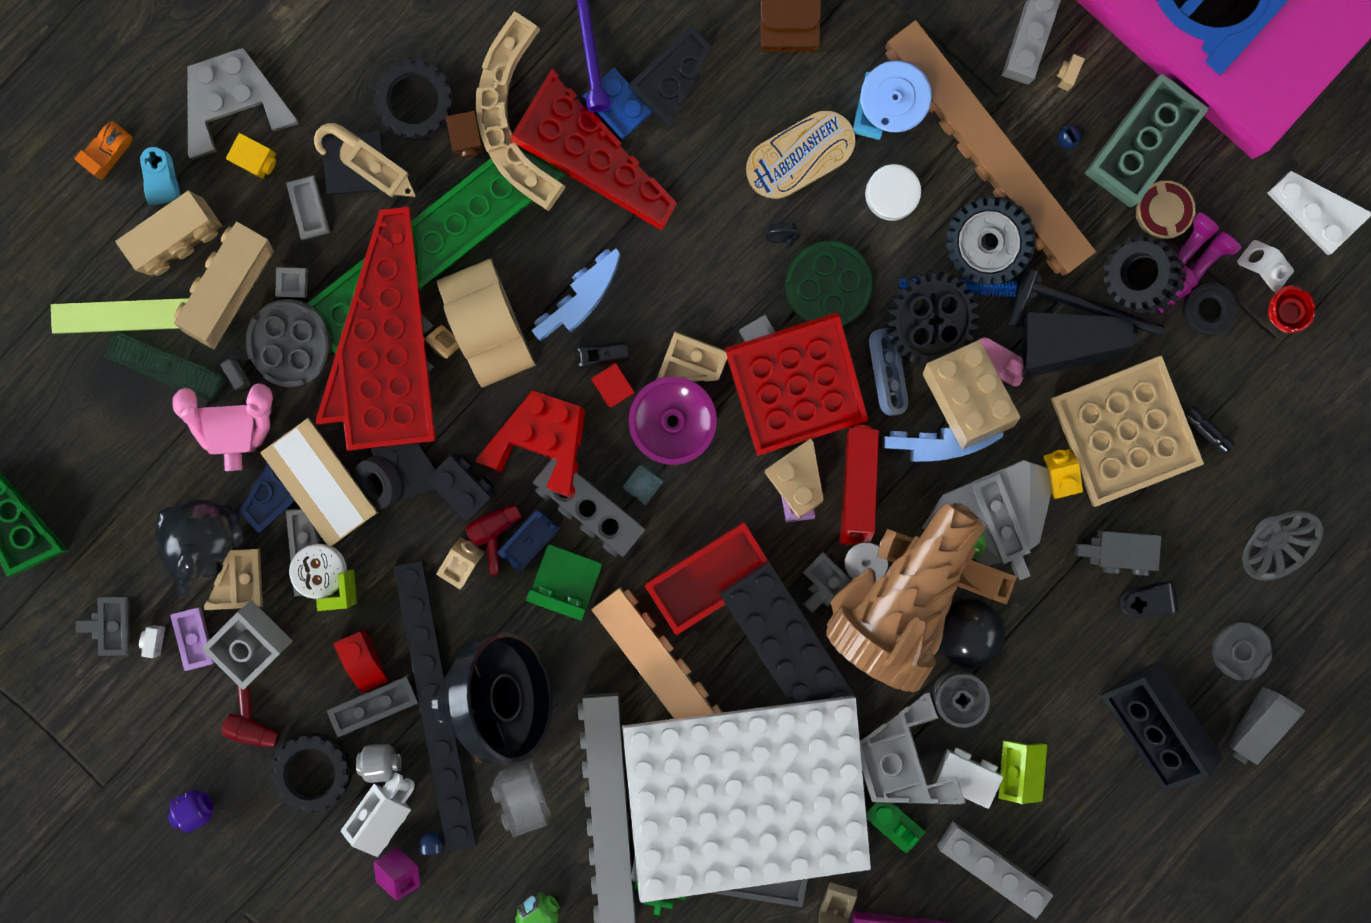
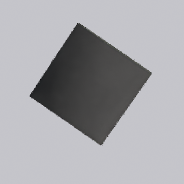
(340, 177)

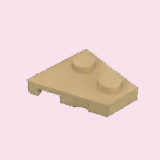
(238, 581)

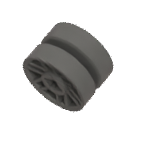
(971, 709)

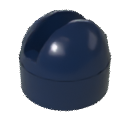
(1064, 139)
(430, 844)

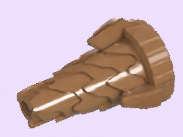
(899, 620)

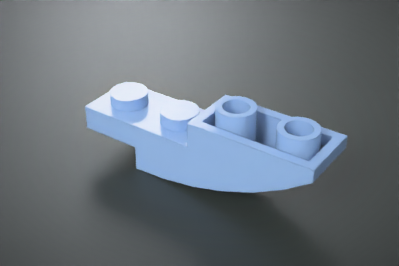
(590, 289)
(930, 448)

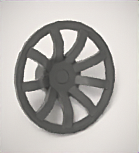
(1275, 537)

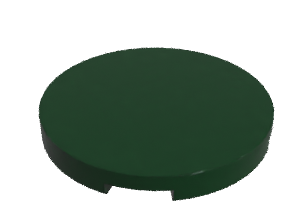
(827, 281)

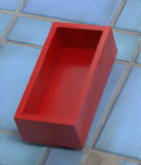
(692, 585)

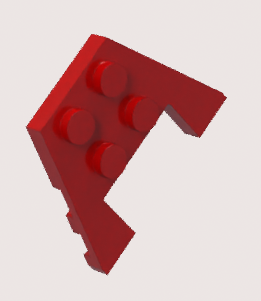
(543, 427)

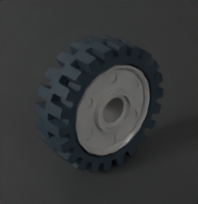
(1014, 236)

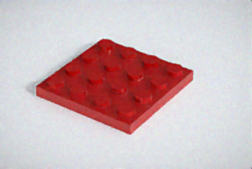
(797, 384)

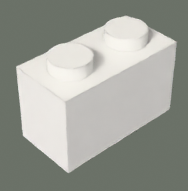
(976, 780)

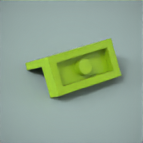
(346, 597)
(1022, 772)

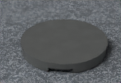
(289, 342)

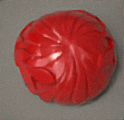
(1291, 309)

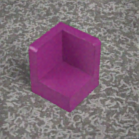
(396, 874)

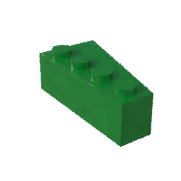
(23, 534)

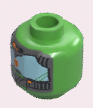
(538, 909)

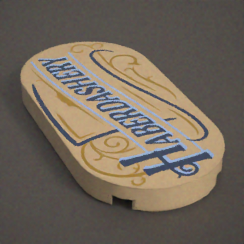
(800, 155)

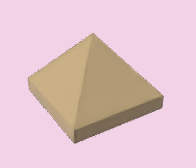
(442, 341)

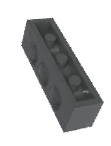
(628, 530)

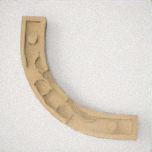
(493, 113)

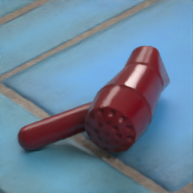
(488, 527)
(244, 729)

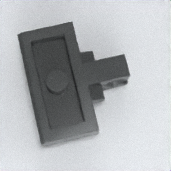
(826, 580)
(109, 626)

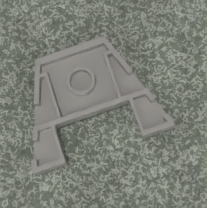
(224, 88)
(893, 763)

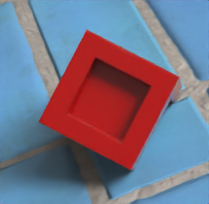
(613, 385)

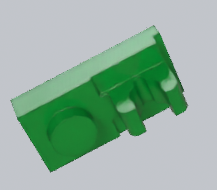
(895, 824)

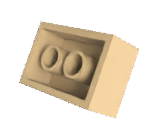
(169, 234)
(971, 395)

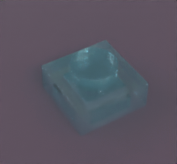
(643, 484)

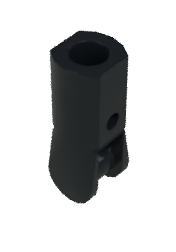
(607, 353)

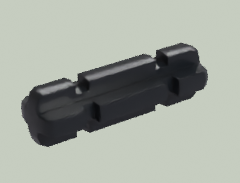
(1209, 430)

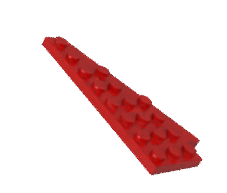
(381, 360)

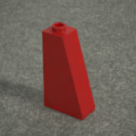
(859, 486)

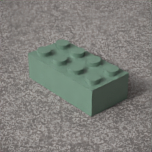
(1146, 140)

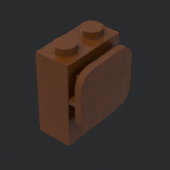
(790, 25)

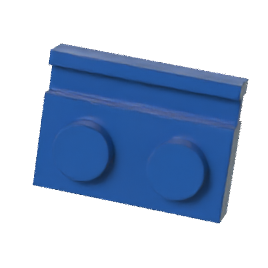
(626, 109)

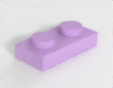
(191, 637)

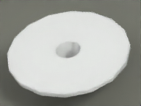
(863, 557)

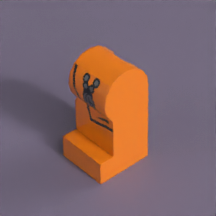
(104, 150)

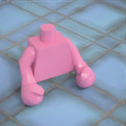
(227, 428)

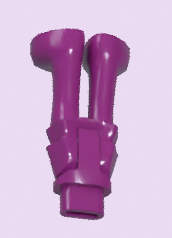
(1221, 245)

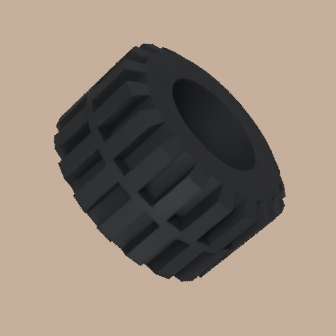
(1125, 262)

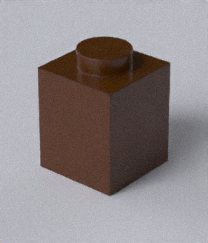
(464, 134)

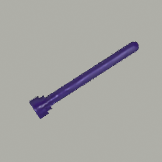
(598, 99)

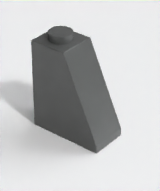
(1263, 726)

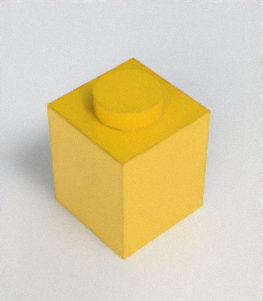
(252, 156)

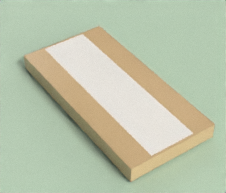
(319, 482)

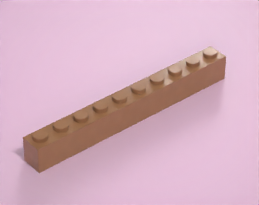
(991, 150)

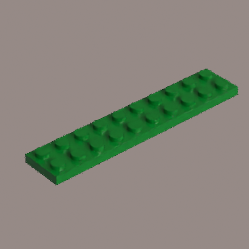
(442, 234)

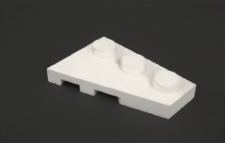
(1318, 211)

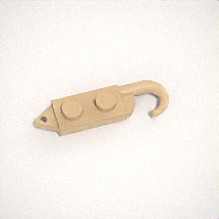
(367, 161)

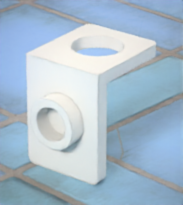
(1272, 266)

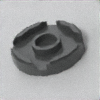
(1242, 651)

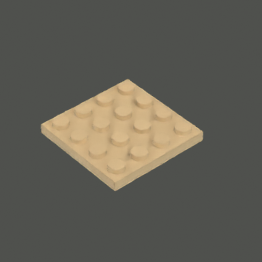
(1127, 431)

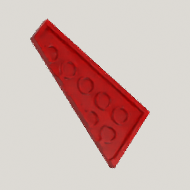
(581, 146)

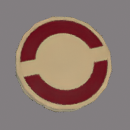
(1165, 210)

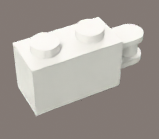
(379, 815)

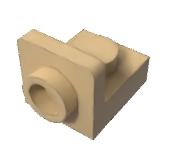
(460, 562)

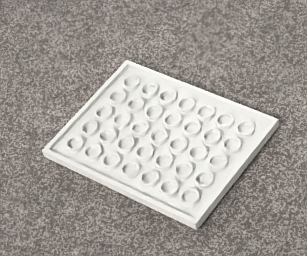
(746, 798)

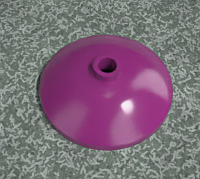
(667, 398)

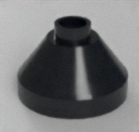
(496, 698)

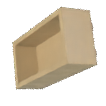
(224, 285)

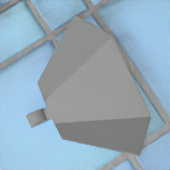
(1012, 507)

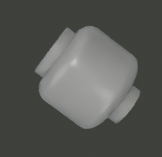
(378, 763)

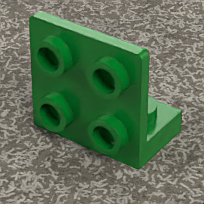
(564, 582)

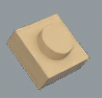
(1069, 71)

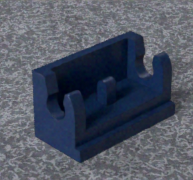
(529, 540)

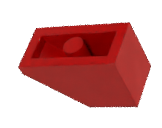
(361, 661)

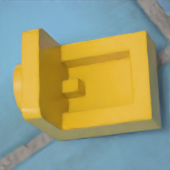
(1064, 473)

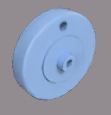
(896, 96)

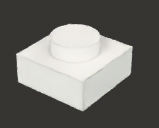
(151, 641)

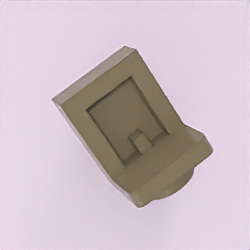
(837, 904)

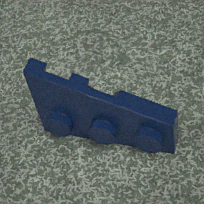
(266, 500)

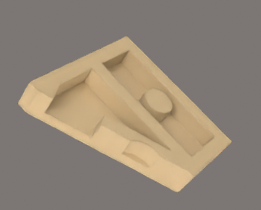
(692, 359)
(798, 479)

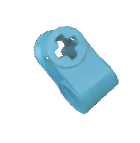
(159, 182)

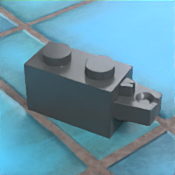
(1123, 550)

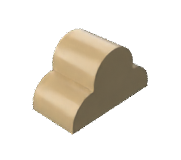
(484, 323)

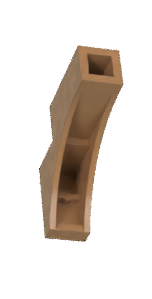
(975, 578)

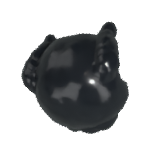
(195, 539)

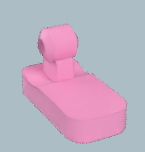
(1006, 363)

